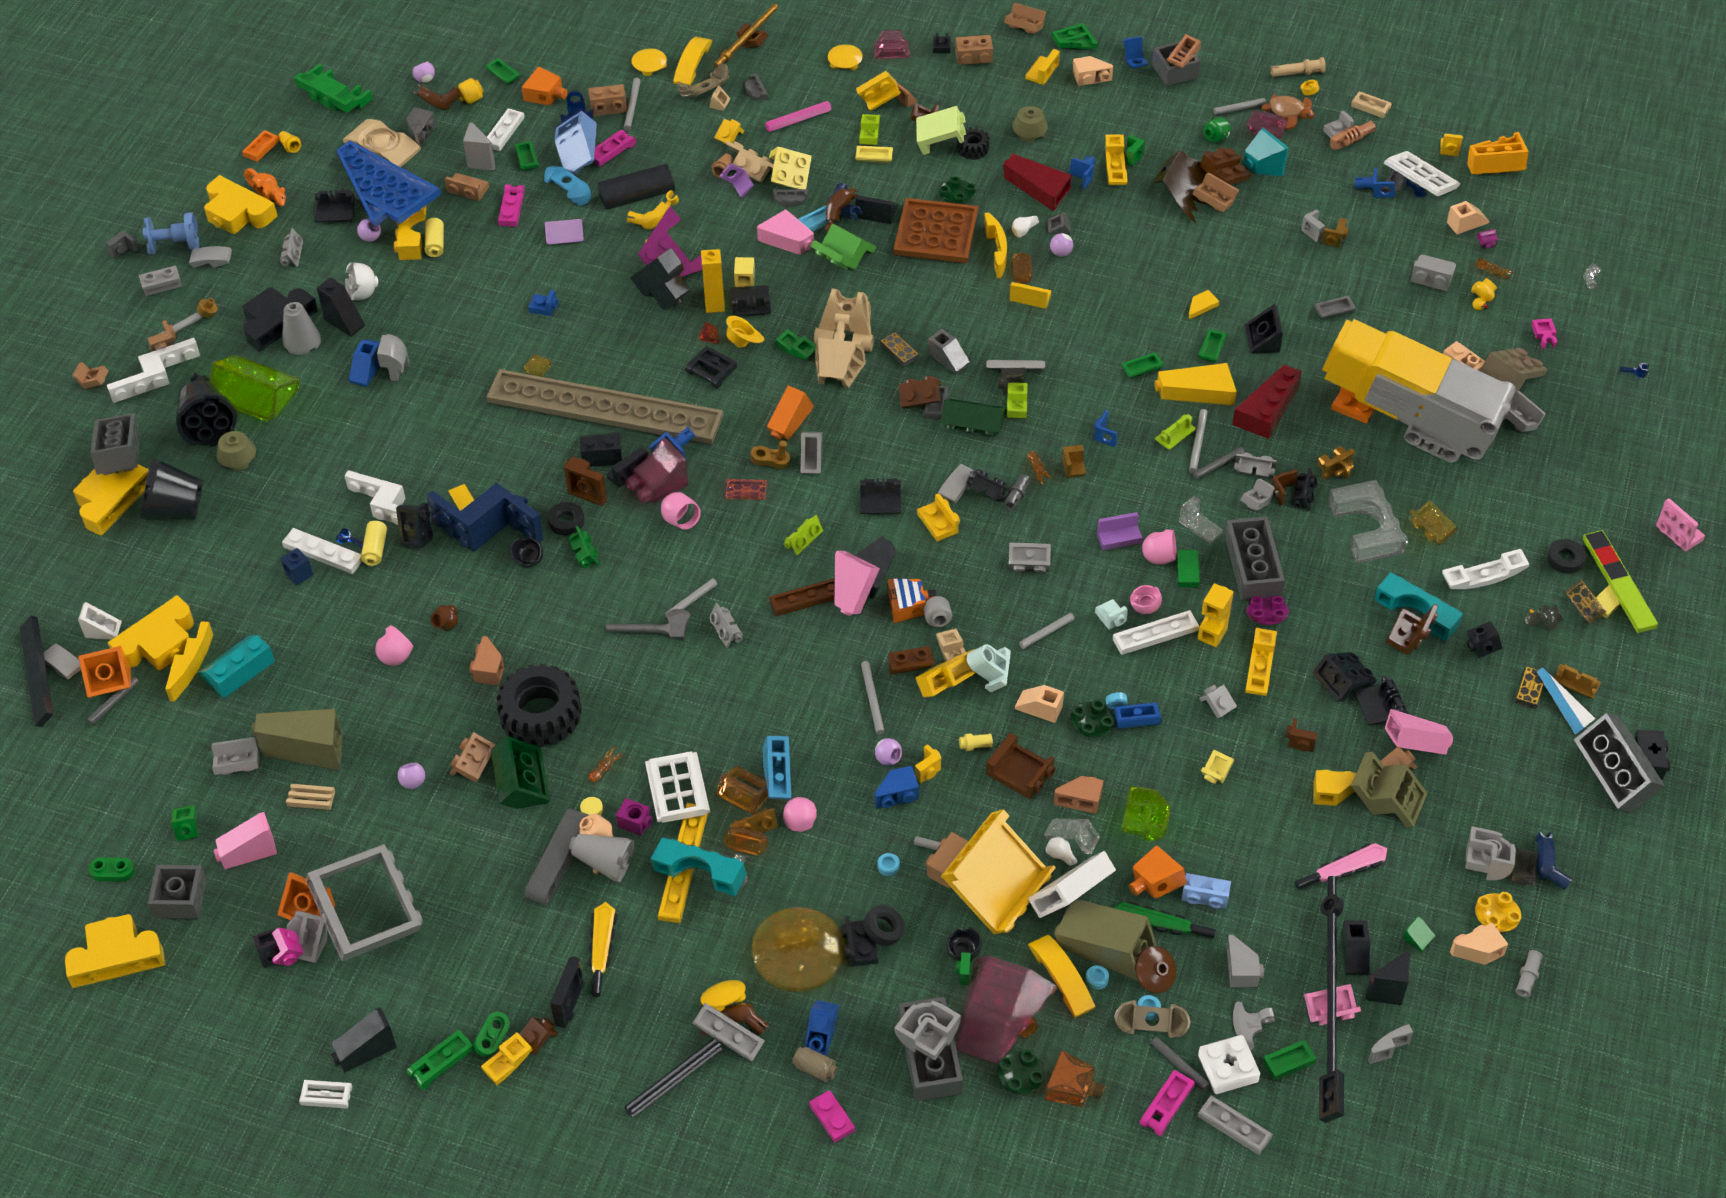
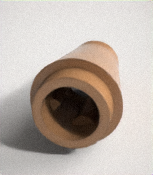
(720, 165)

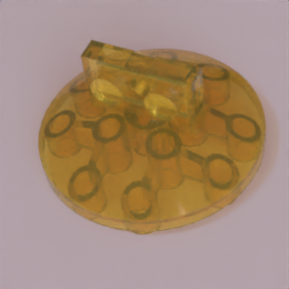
(797, 949)

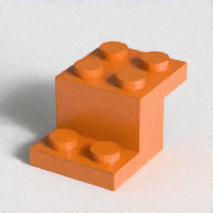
(1348, 405)

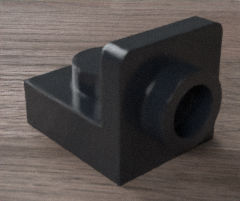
(266, 947)

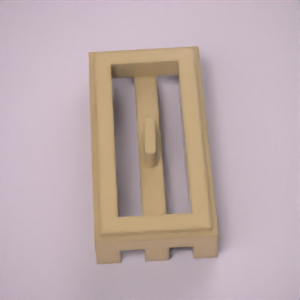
(1371, 104)
(310, 793)

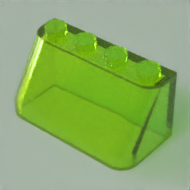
(253, 386)

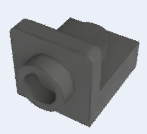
(120, 243)

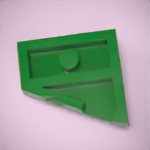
(1075, 37)

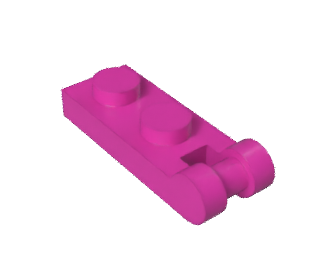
(612, 147)
(511, 205)
(1167, 1102)

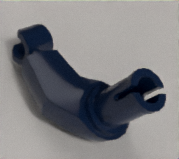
(848, 211)
(1546, 861)

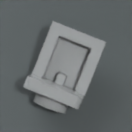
(1259, 495)
(1219, 700)

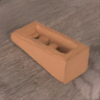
(1189, 41)

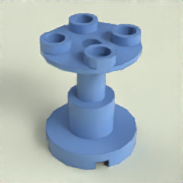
(178, 232)

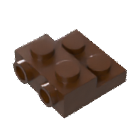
(1225, 165)
(584, 482)

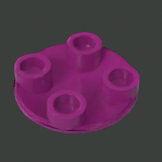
(1267, 610)

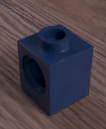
(296, 566)

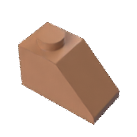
(1080, 794)

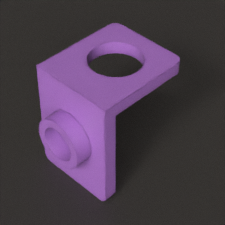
(740, 180)

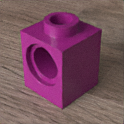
(628, 811)

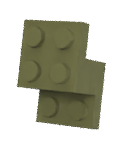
(1389, 789)

